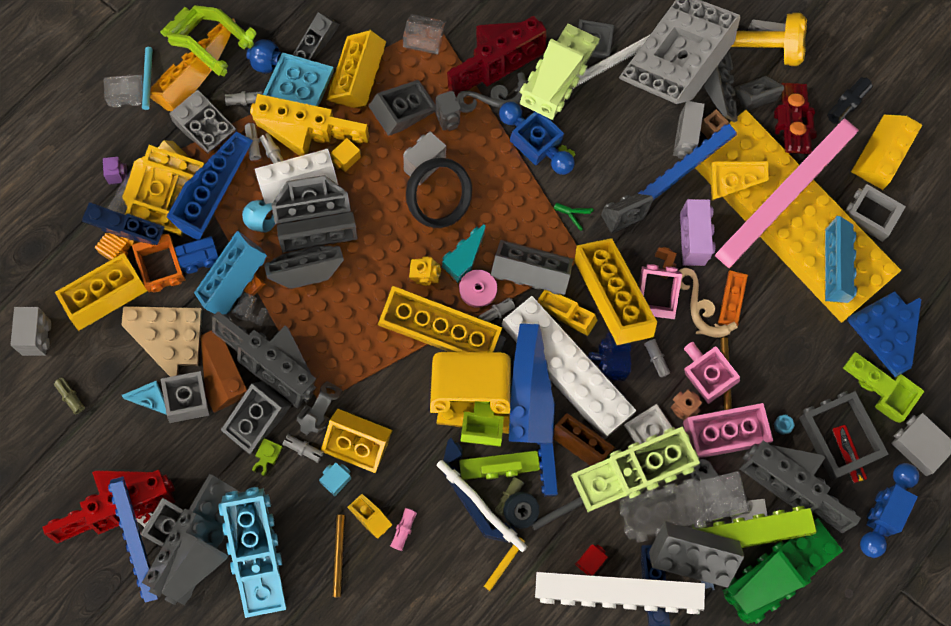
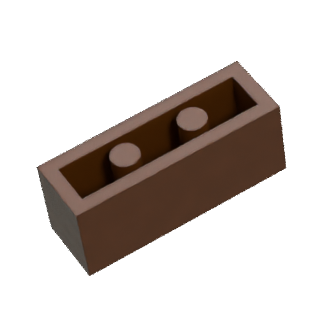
(581, 441)

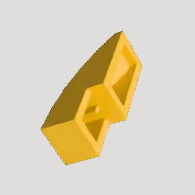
(568, 312)

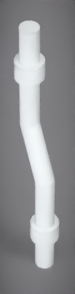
(509, 534)

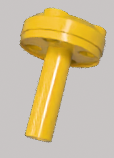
(791, 39)

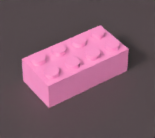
(728, 430)

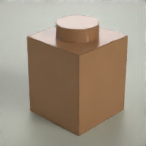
(713, 123)

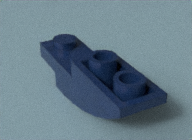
(123, 225)
(658, 617)

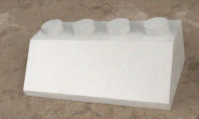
(274, 176)

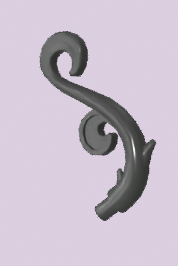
(494, 99)

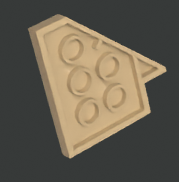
(166, 334)

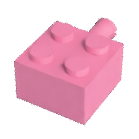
(710, 372)

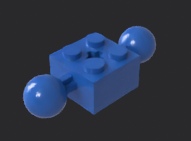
(536, 137)
(890, 511)

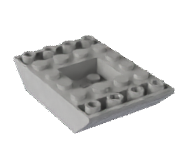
(690, 29)

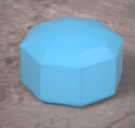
(784, 424)

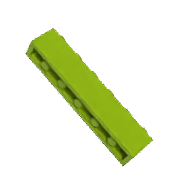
(766, 529)

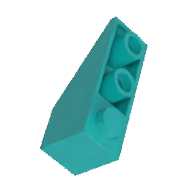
(463, 257)

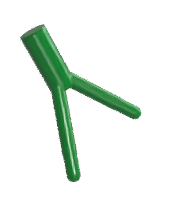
(567, 210)

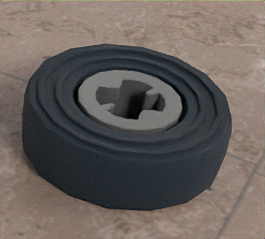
(527, 517)

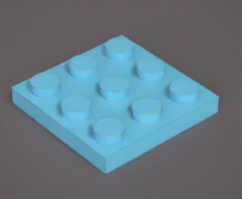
(299, 80)

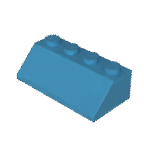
(840, 261)
(230, 274)

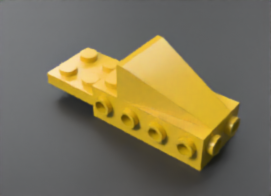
(298, 123)

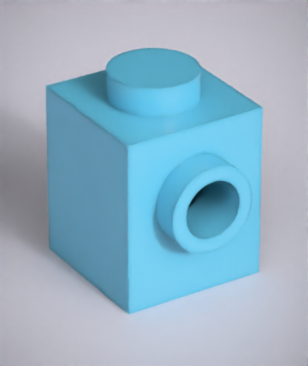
(335, 478)

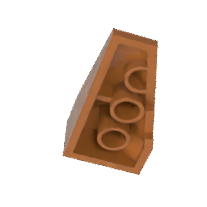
(221, 376)

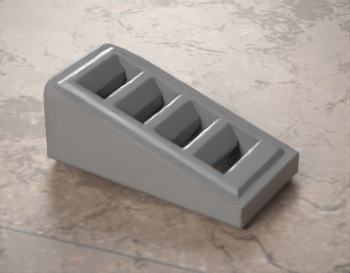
(758, 25)

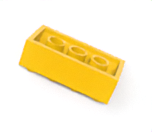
(356, 69)
(886, 149)
(100, 291)

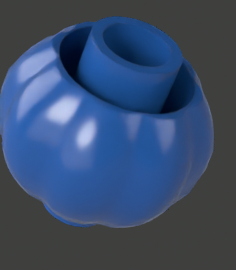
(264, 55)

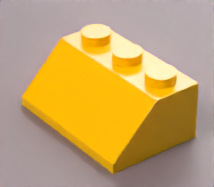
(356, 440)

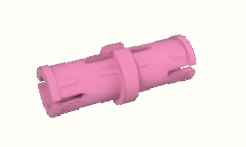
(403, 529)

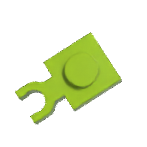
(267, 453)

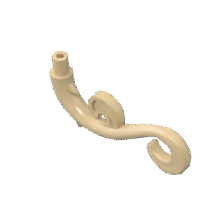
(695, 307)

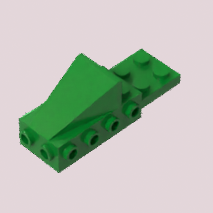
(780, 574)

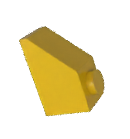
(370, 516)

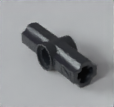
(850, 100)

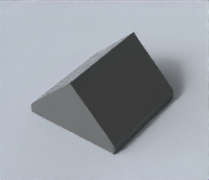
(758, 92)

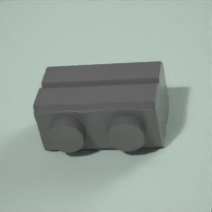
(448, 111)

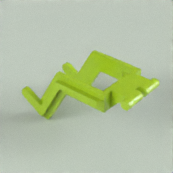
(187, 20)

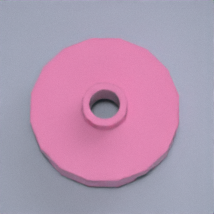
(475, 297)

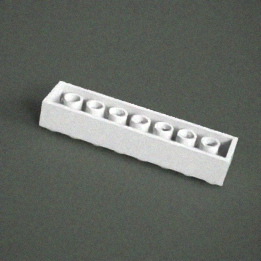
(573, 371)
(620, 591)

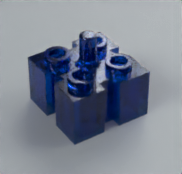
(614, 358)

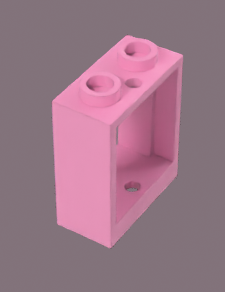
(663, 312)

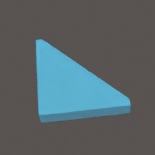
(148, 396)

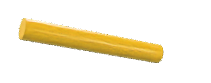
(501, 567)

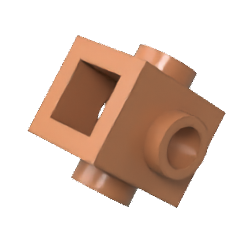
(681, 409)

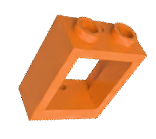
(142, 249)

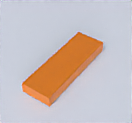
(732, 298)

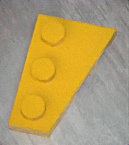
(736, 176)

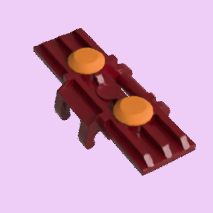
(789, 115)

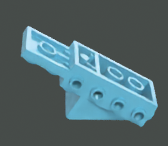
(253, 550)

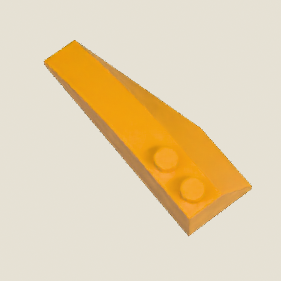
(186, 77)

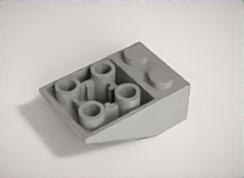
(201, 122)

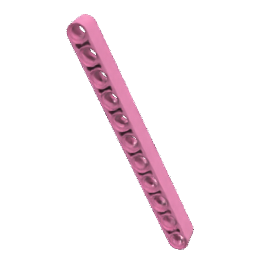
(786, 193)

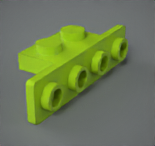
(499, 465)

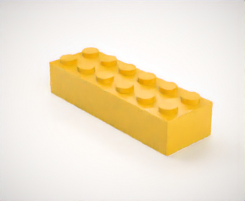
(615, 291)
(437, 324)

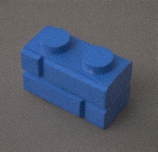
(197, 255)

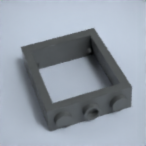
(821, 446)

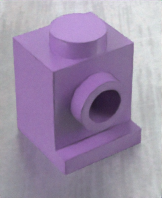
(114, 170)

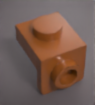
(667, 255)

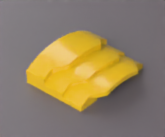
(156, 185)

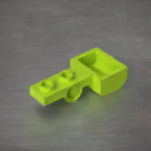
(896, 395)
(482, 426)

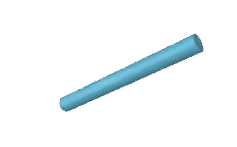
(147, 78)

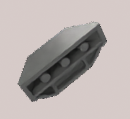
(309, 199)
(304, 266)

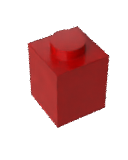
(591, 560)

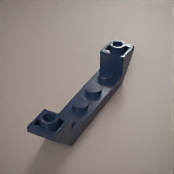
(452, 454)

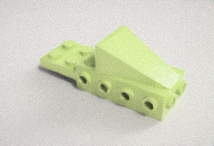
(558, 71)
(637, 469)

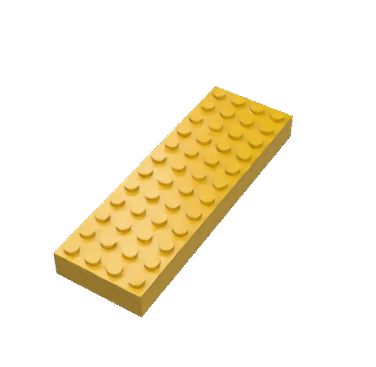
(800, 229)

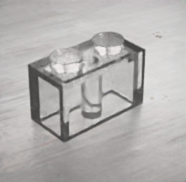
(123, 90)

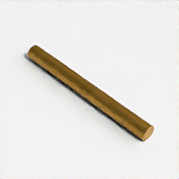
(725, 351)
(338, 556)

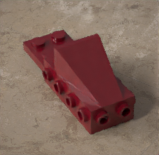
(498, 53)

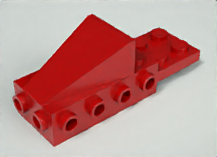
(99, 511)

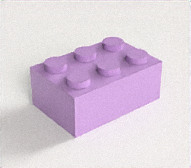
(696, 232)

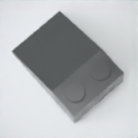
(402, 106)
(626, 211)
(255, 416)

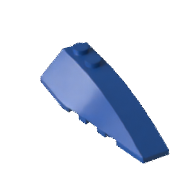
(207, 187)
(531, 393)

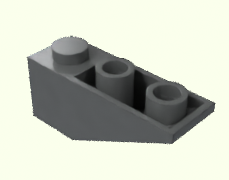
(316, 37)

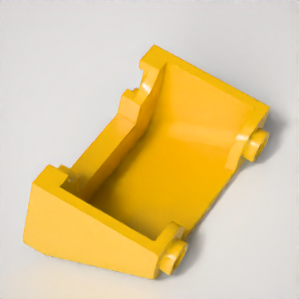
(471, 378)

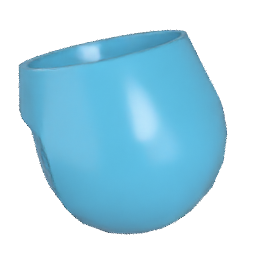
(254, 216)

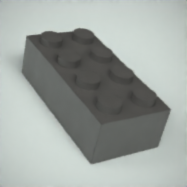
(696, 554)

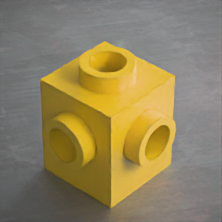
(424, 271)

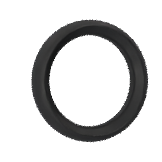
(414, 180)

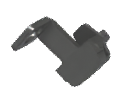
(314, 418)

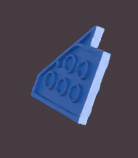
(889, 330)

